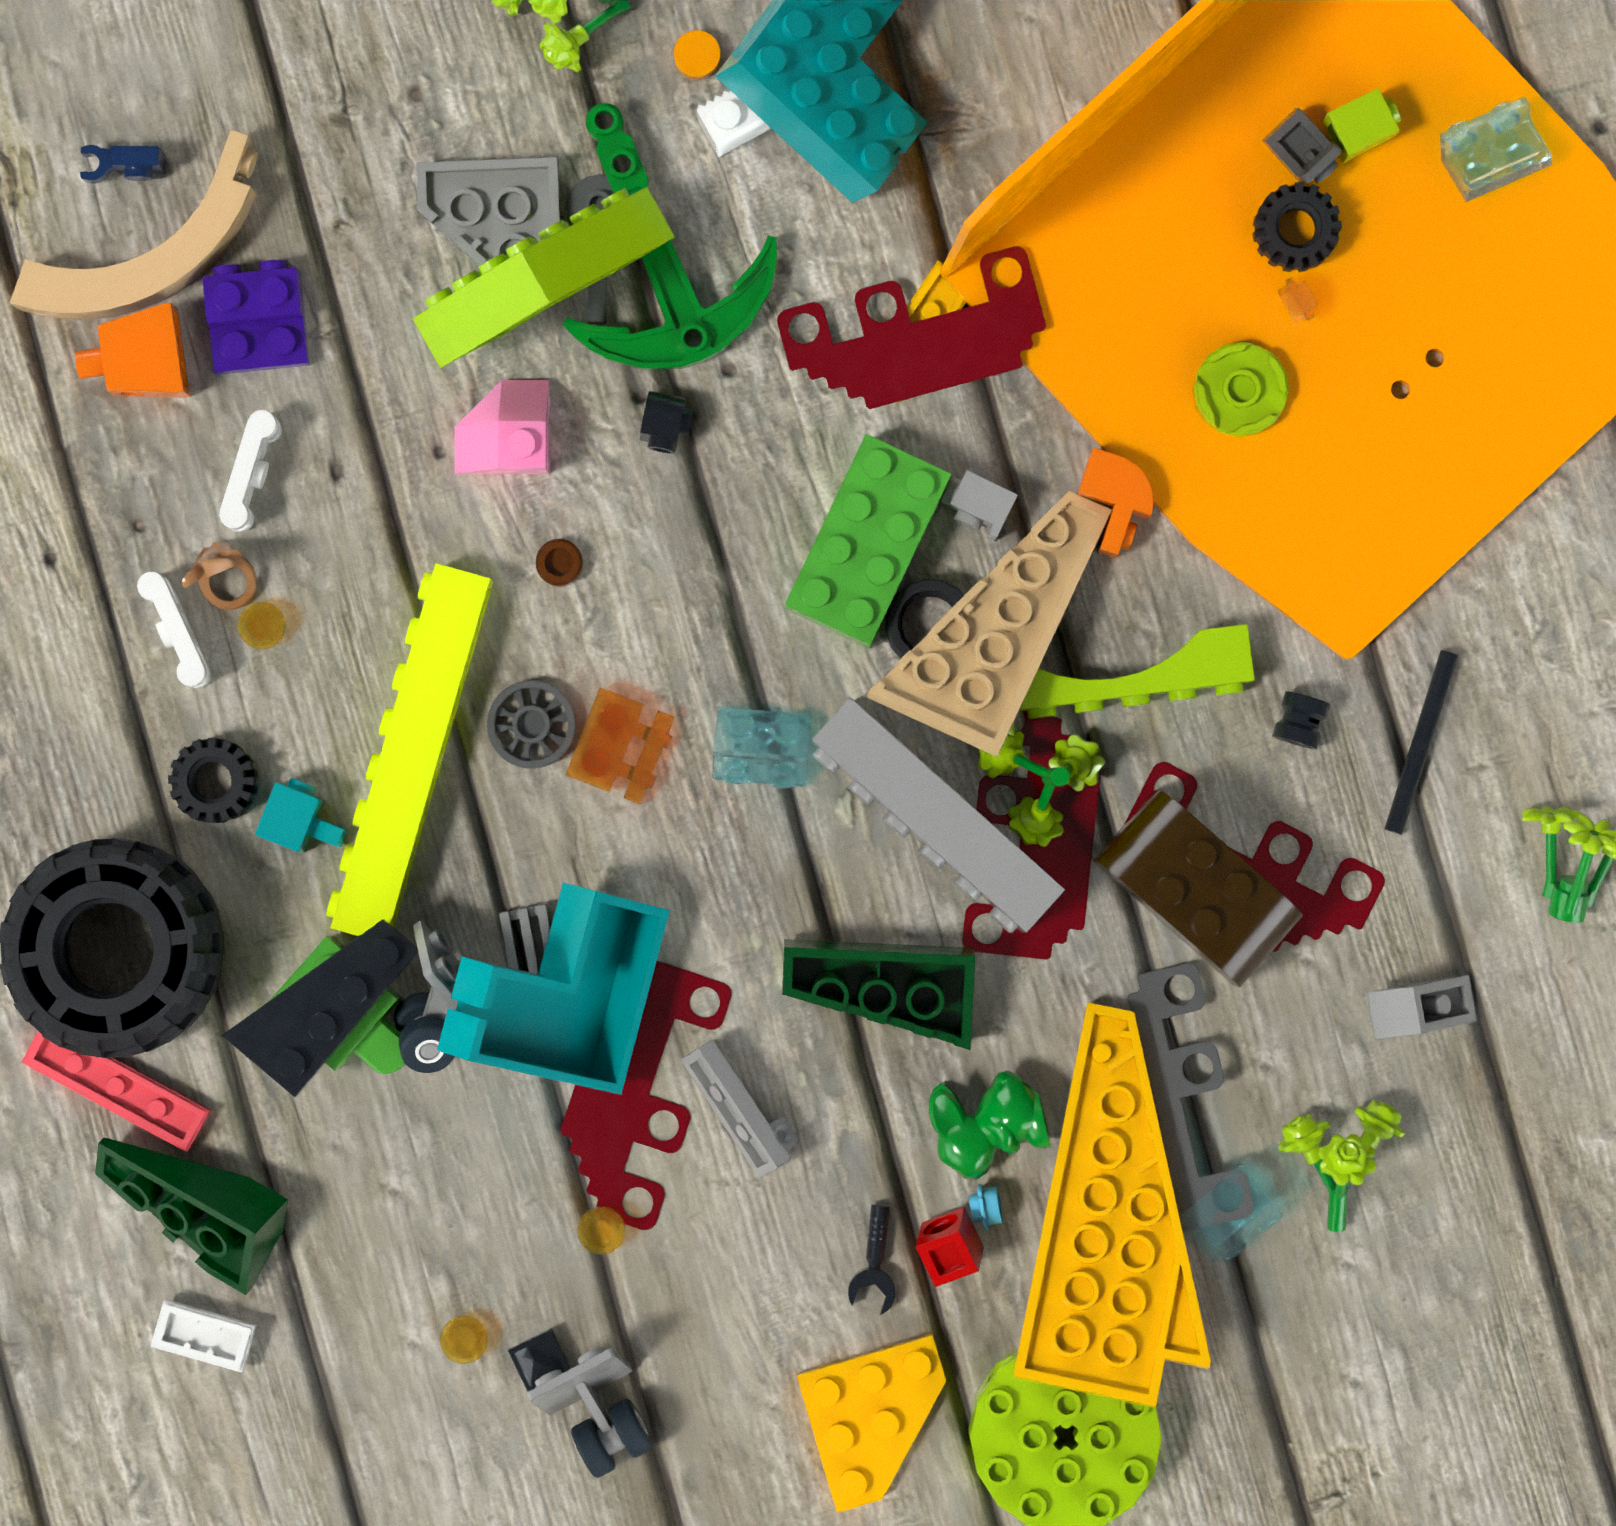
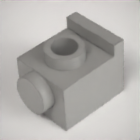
(979, 503)

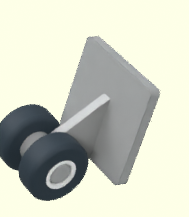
(423, 1014)
(595, 1445)

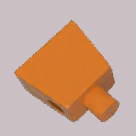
(139, 355)

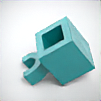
(293, 818)

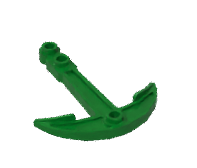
(665, 345)

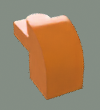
(1124, 489)

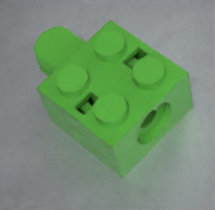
(374, 1037)

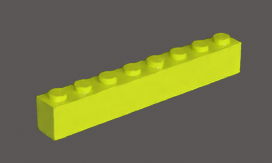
(412, 749)

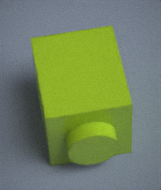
(1362, 124)

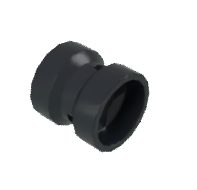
(1301, 720)

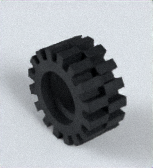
(1317, 207)
(184, 780)

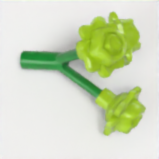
(1072, 764)
(1343, 1158)

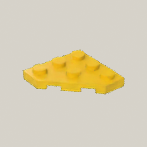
(870, 1414)

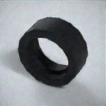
(905, 598)

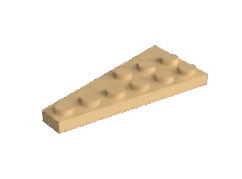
(989, 646)

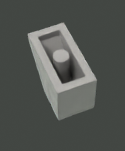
(1421, 1007)

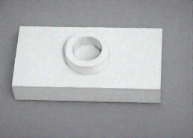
(203, 1335)

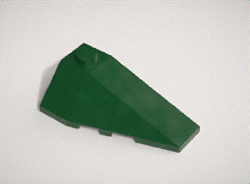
(212, 1210)

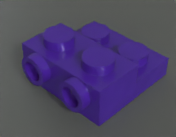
(256, 318)

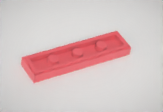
(122, 1091)

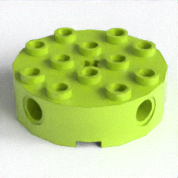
(1062, 1482)

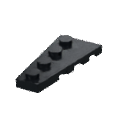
(315, 1015)

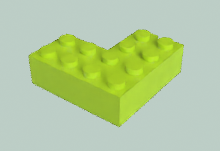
(541, 273)

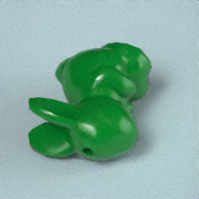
(1005, 1119)

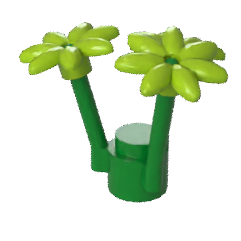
(1573, 893)

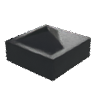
(538, 1357)

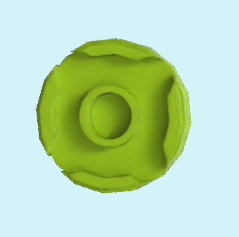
(1240, 389)

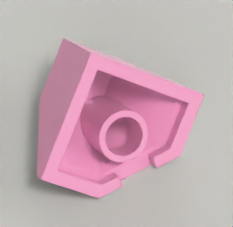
(506, 431)

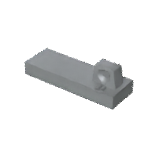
(760, 1142)

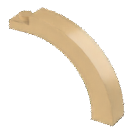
(159, 272)

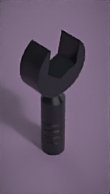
(875, 1256)

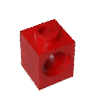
(949, 1247)

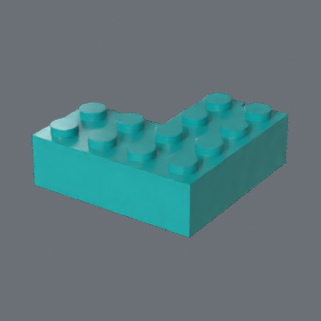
(810, 86)
(580, 1010)

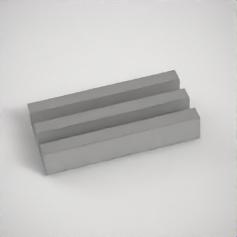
(509, 940)

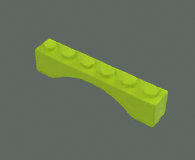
(1208, 660)

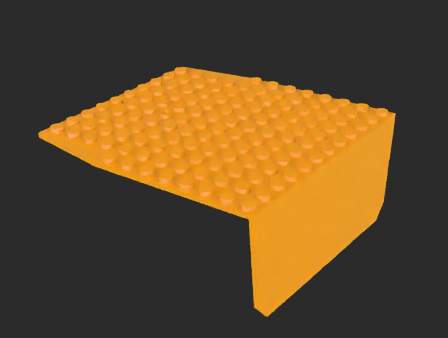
(1153, 264)

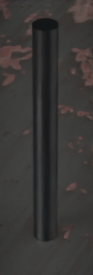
(1421, 742)

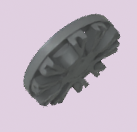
(531, 724)

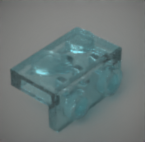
(1493, 149)
(761, 747)

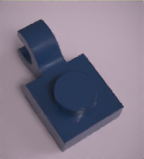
(135, 162)

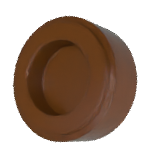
(559, 562)

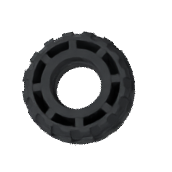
(184, 959)

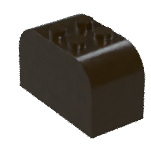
(1198, 887)

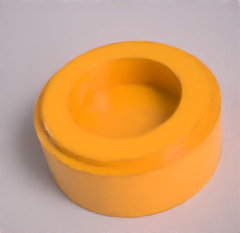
(697, 55)

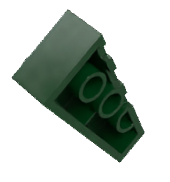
(889, 984)

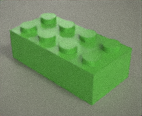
(867, 541)

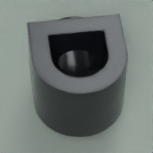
(664, 421)

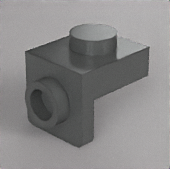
(1303, 148)

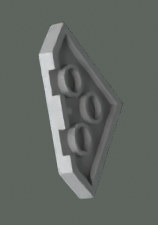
(489, 202)

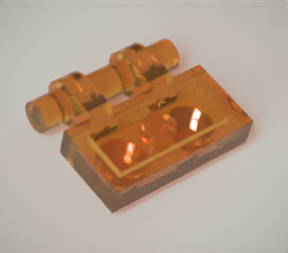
(607, 738)

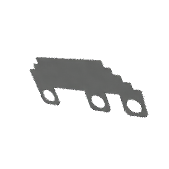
(1170, 1085)

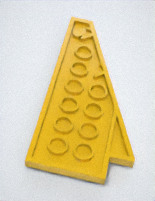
(1111, 1257)

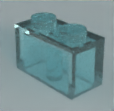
(1227, 1238)

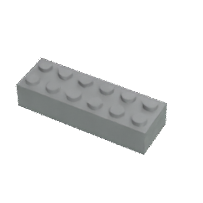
(936, 816)

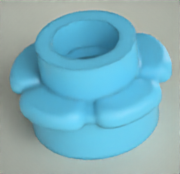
(986, 1206)

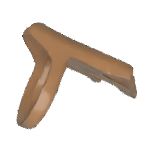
(215, 560)

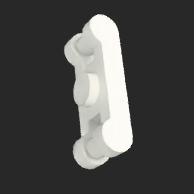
(248, 470)
(176, 630)

